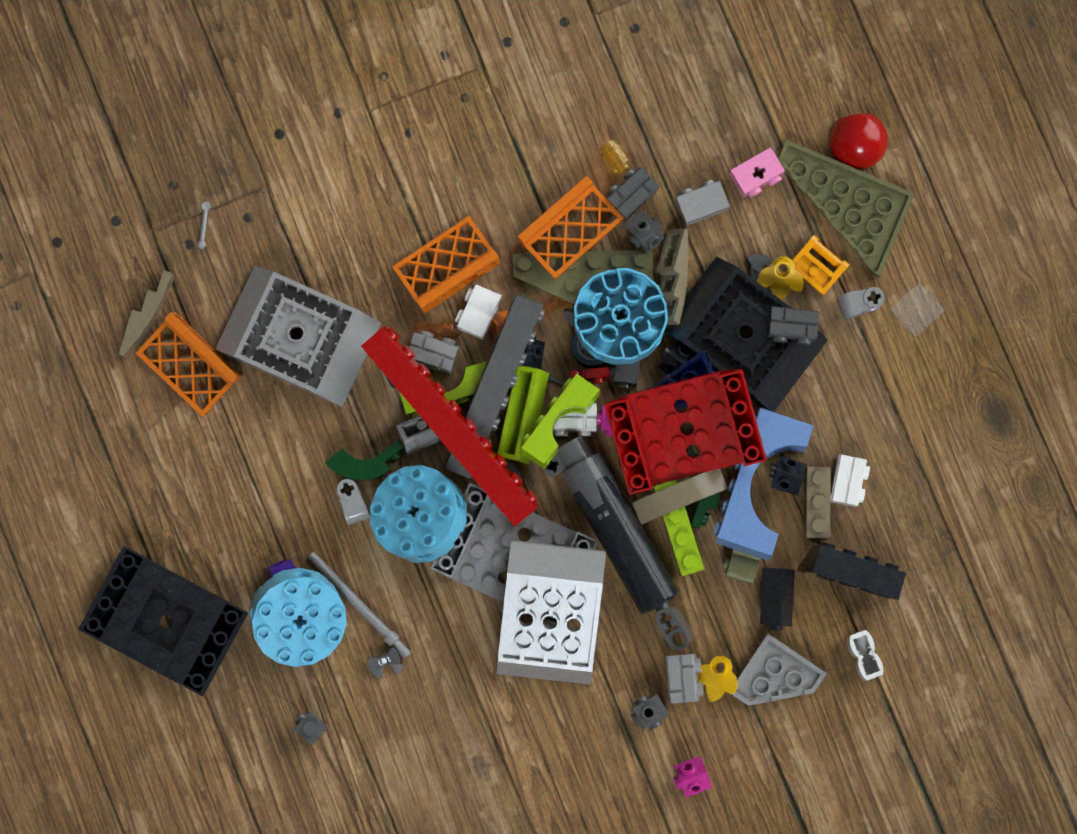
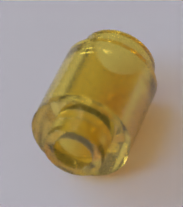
(616, 157)

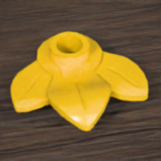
(781, 281)
(717, 681)

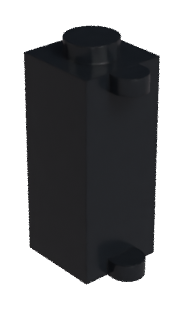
(777, 598)

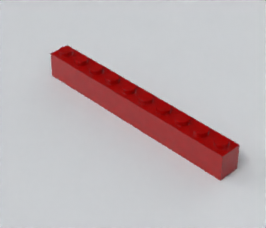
(450, 426)

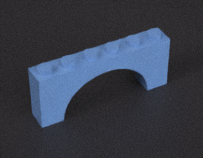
(740, 524)

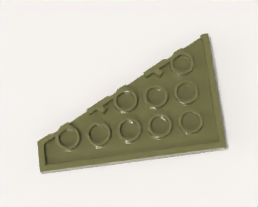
(569, 284)

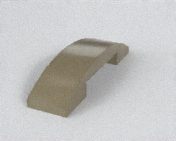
(679, 495)

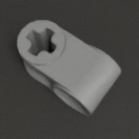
(856, 302)
(354, 505)

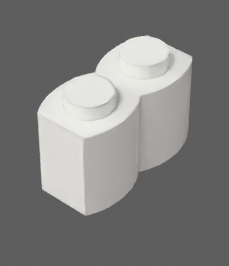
(478, 312)
(866, 660)

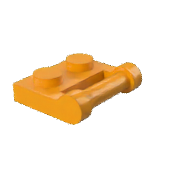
(813, 271)

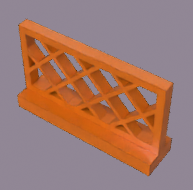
(556, 213)
(456, 281)
(202, 349)

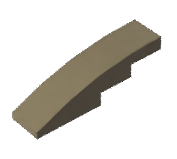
(674, 272)
(141, 322)

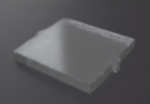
(917, 310)

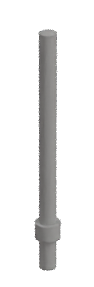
(391, 637)

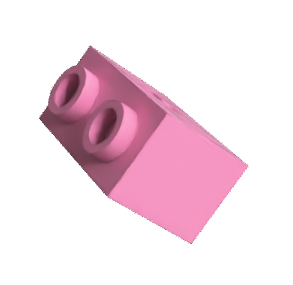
(763, 162)

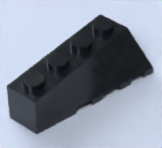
(853, 571)

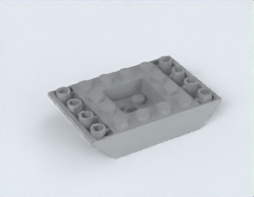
(319, 362)

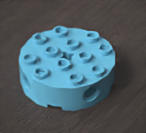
(617, 293)
(418, 513)
(276, 612)

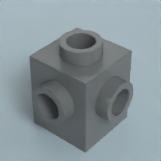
(644, 231)
(658, 712)

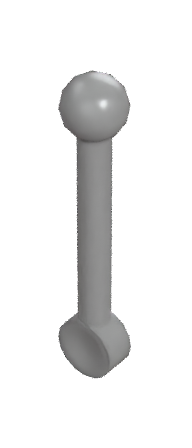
(206, 207)

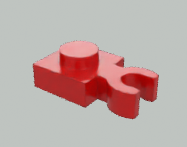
(595, 375)

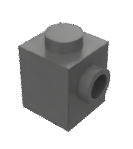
(625, 375)
(310, 727)

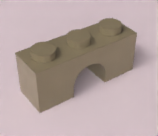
(818, 502)

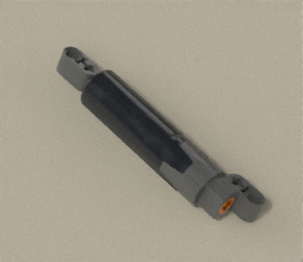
(620, 535)

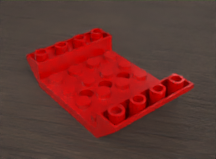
(651, 437)

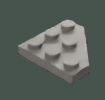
(776, 674)

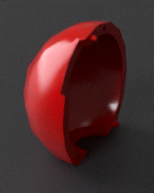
(858, 140)

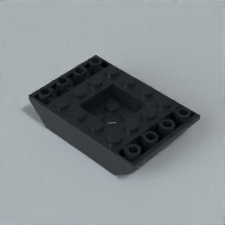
(711, 321)
(129, 616)

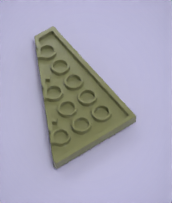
(856, 204)

